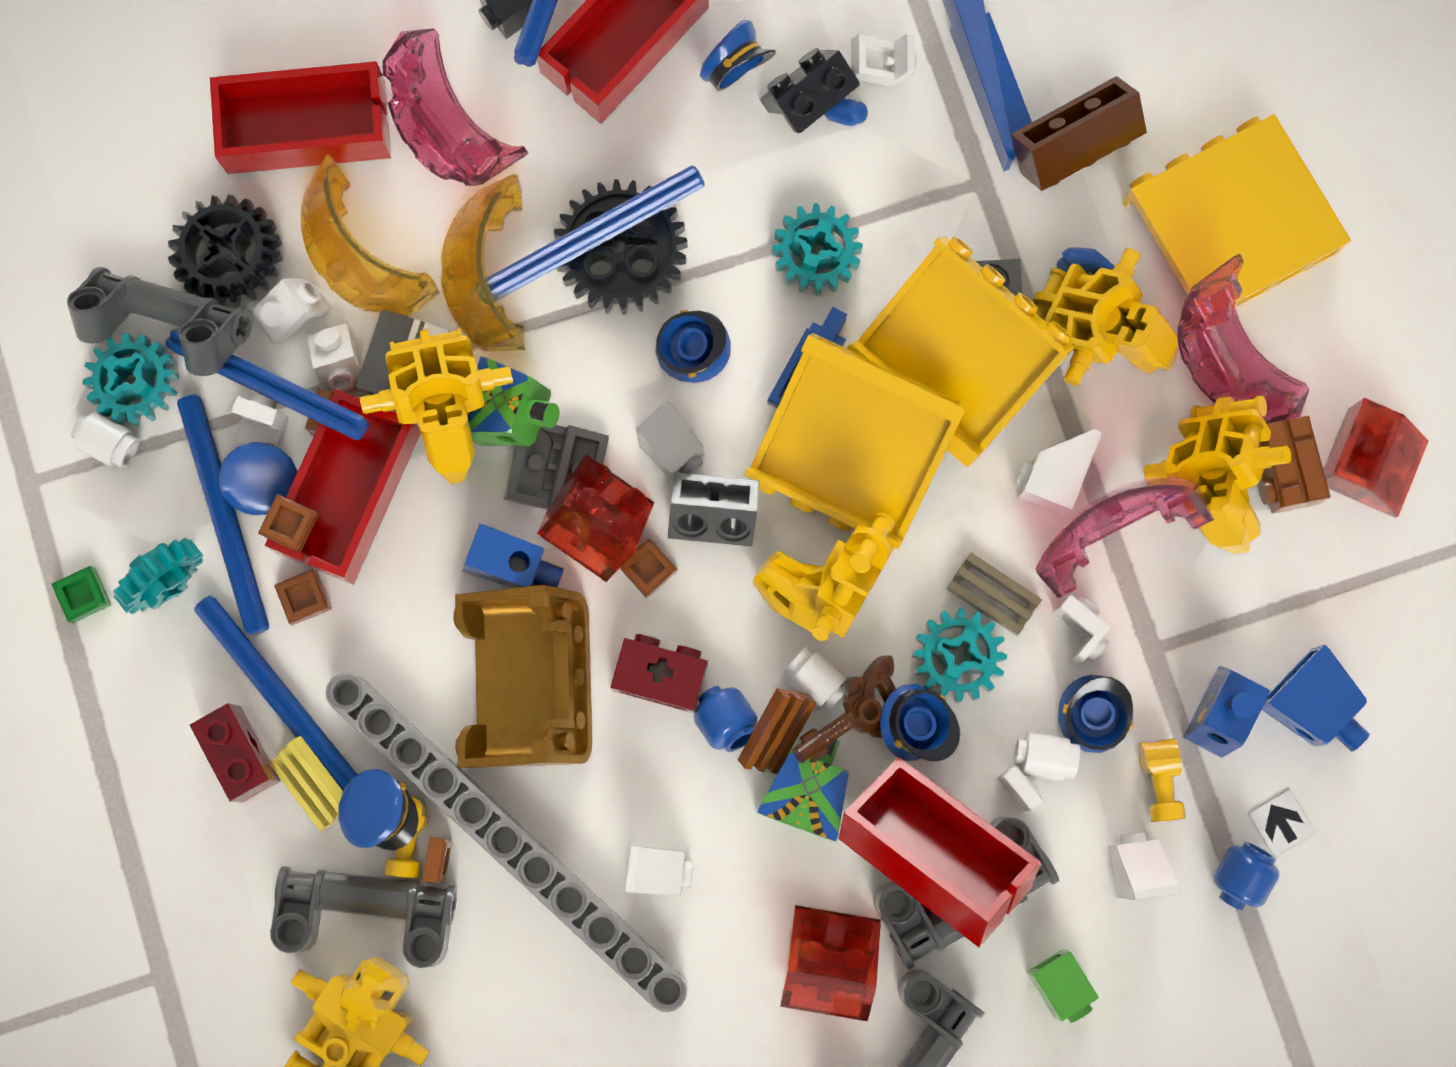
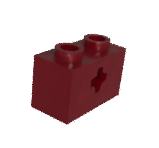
(635, 680)
(234, 753)

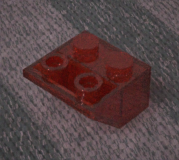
(1375, 456)
(596, 518)
(831, 963)

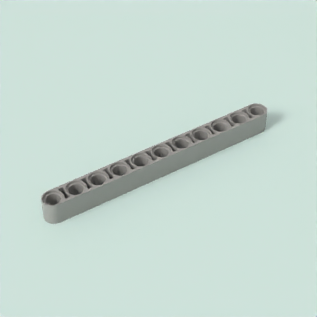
(485, 831)

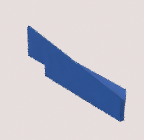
(988, 74)

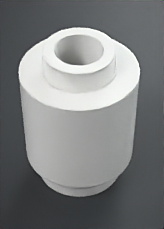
(105, 440)
(817, 677)
(1047, 756)

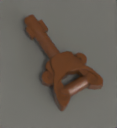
(860, 710)

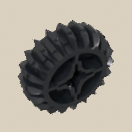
(235, 238)

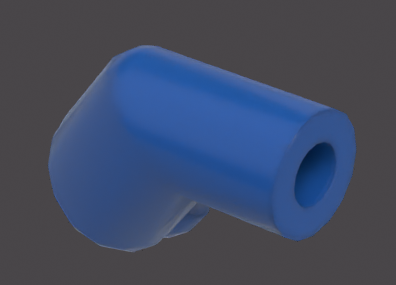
(848, 112)
(1087, 258)

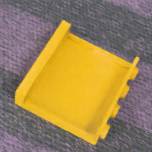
(1241, 199)
(967, 340)
(854, 439)

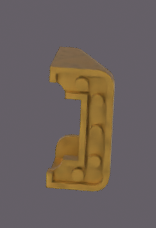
(528, 677)

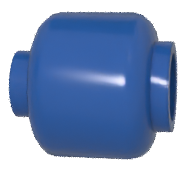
(725, 718)
(1246, 876)

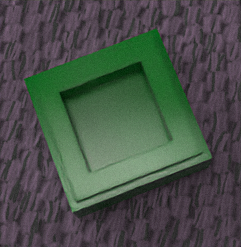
(81, 594)

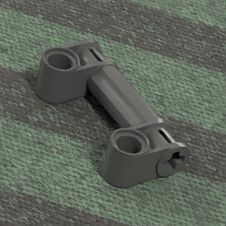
(206, 332)
(365, 897)
(930, 930)
(947, 1019)

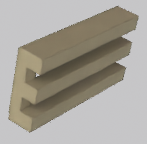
(1004, 581)

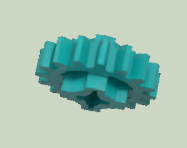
(831, 256)
(118, 393)
(158, 576)
(967, 638)

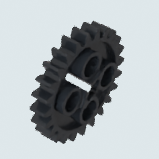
(622, 283)

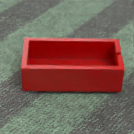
(613, 47)
(299, 117)
(349, 488)
(938, 851)

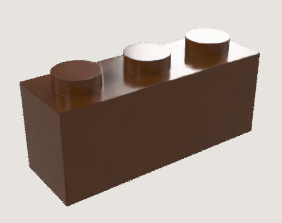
(1079, 133)

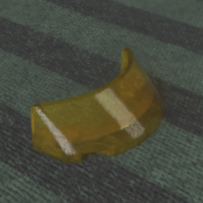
(344, 263)
(464, 268)

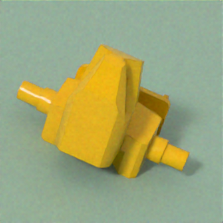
(1107, 318)
(436, 387)
(1224, 461)
(830, 595)
(357, 1018)

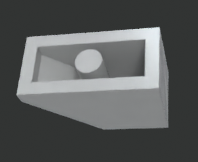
(670, 441)

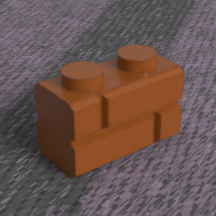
(1301, 480)

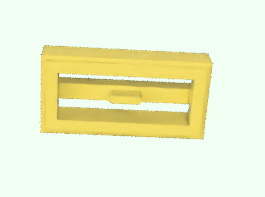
(308, 782)

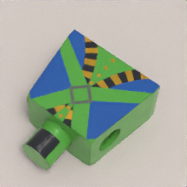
(512, 411)
(808, 794)

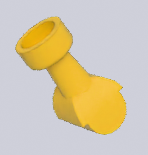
(1163, 763)
(403, 864)

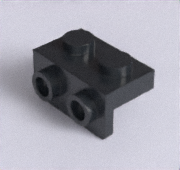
(811, 89)

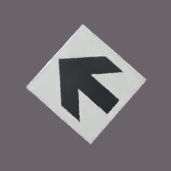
(1282, 823)

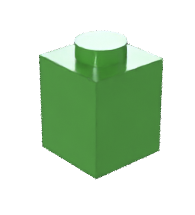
(1063, 986)

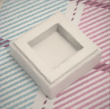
(1020, 788)

